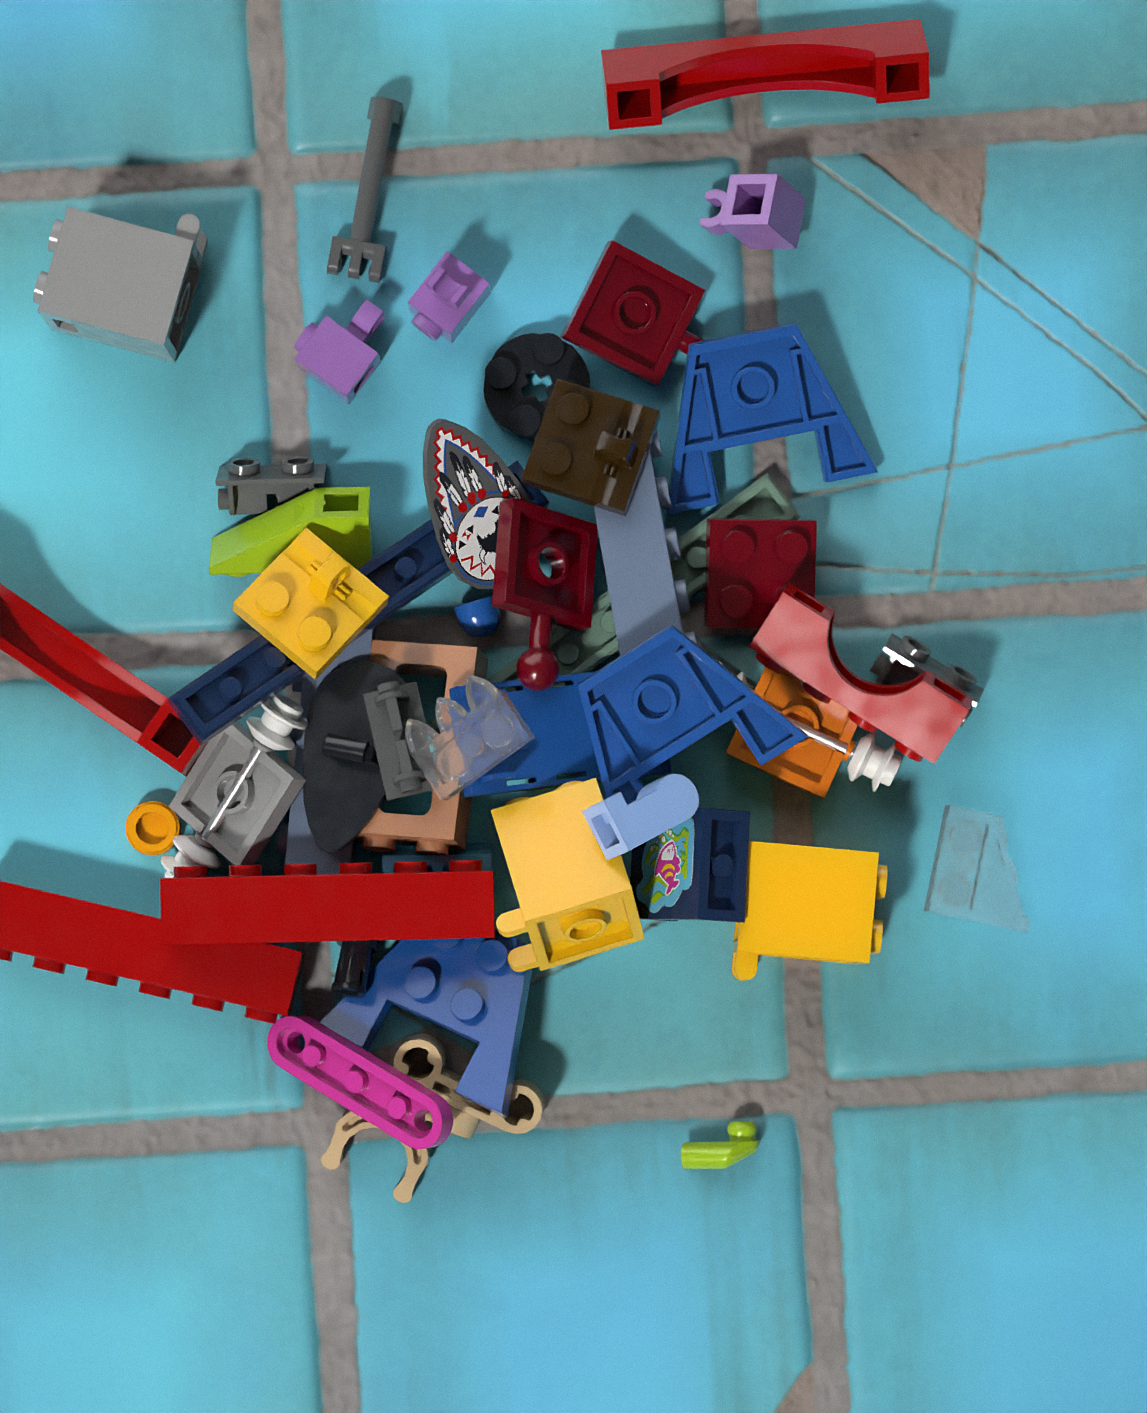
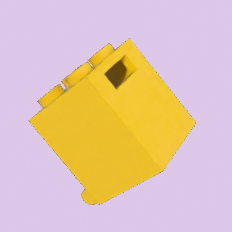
(564, 885)
(809, 906)

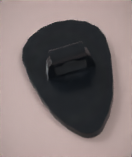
(340, 756)

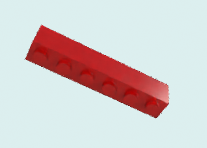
(327, 906)
(129, 946)

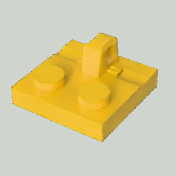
(310, 603)

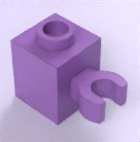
(758, 211)
(447, 299)
(339, 355)

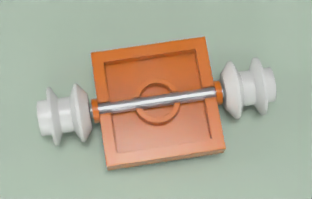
(816, 758)

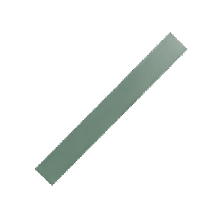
(591, 647)

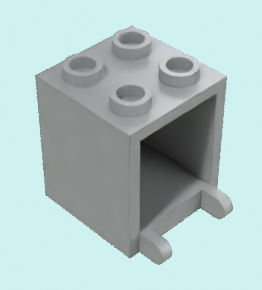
(121, 282)

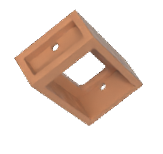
(446, 821)

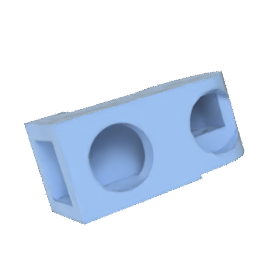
(656, 809)

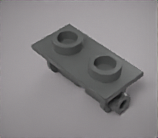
(251, 482)
(912, 658)
(387, 714)

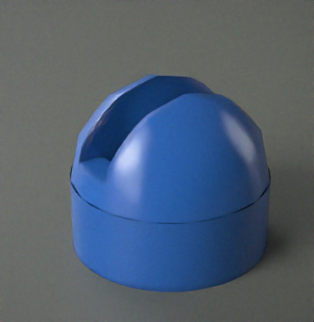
(478, 617)

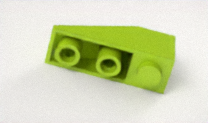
(333, 514)

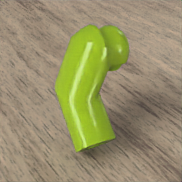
(722, 1154)

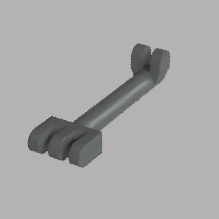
(382, 113)

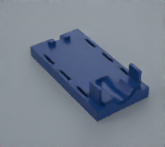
(559, 745)

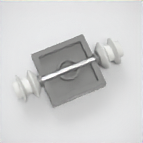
(238, 790)

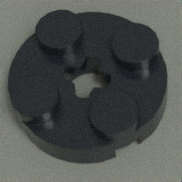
(507, 373)

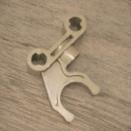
(465, 1113)

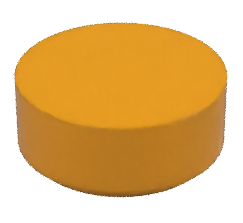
(152, 828)

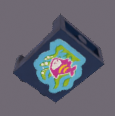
(694, 869)

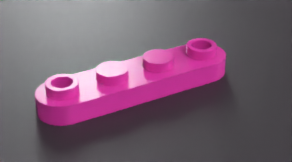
(360, 1081)

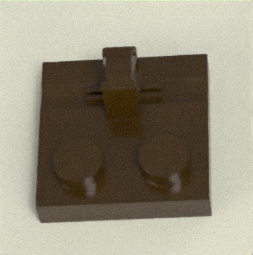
(591, 447)

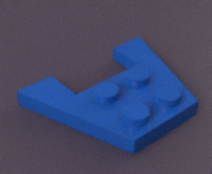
(752, 392)
(664, 701)
(458, 987)

